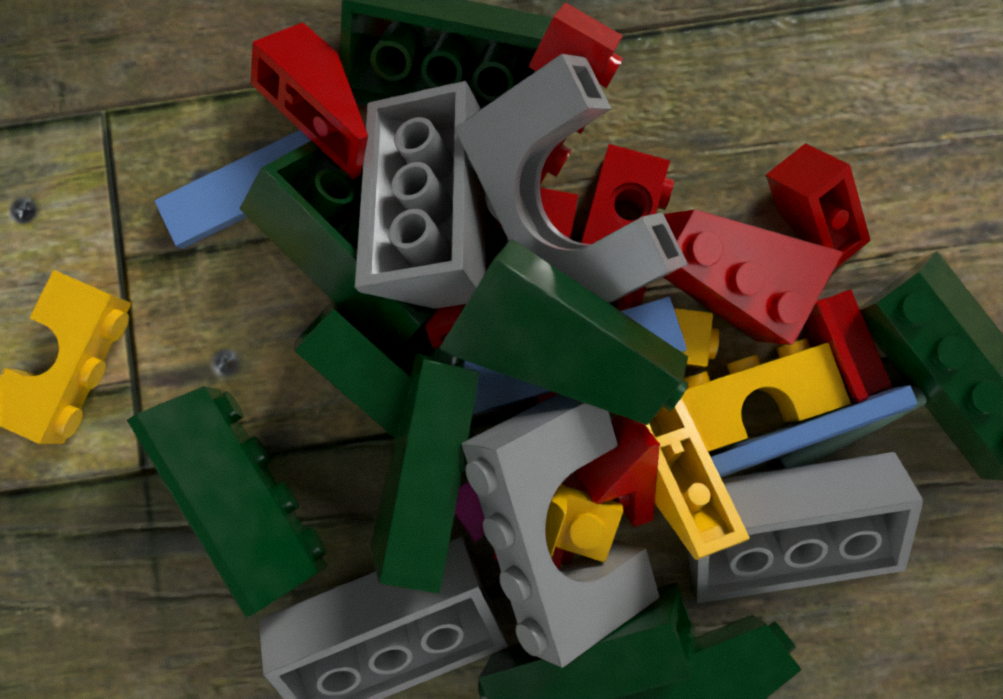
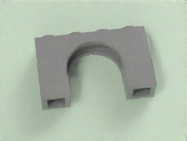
(508, 151)
(515, 478)

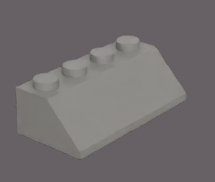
(421, 201)
(814, 527)
(380, 637)

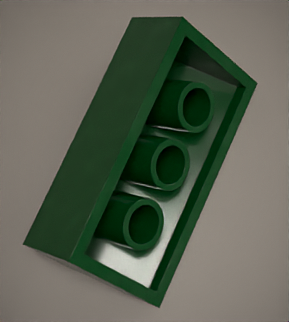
(428, 44)
(314, 218)
(949, 351)
(230, 496)

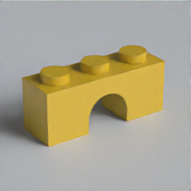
(85, 325)
(800, 381)

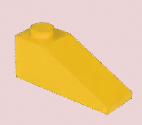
(691, 488)

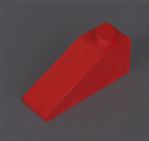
(311, 89)

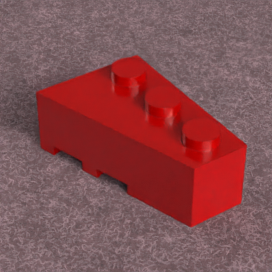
(750, 274)

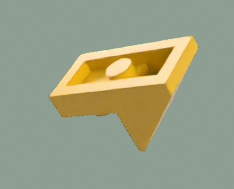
(581, 524)

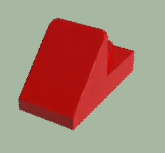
(626, 472)

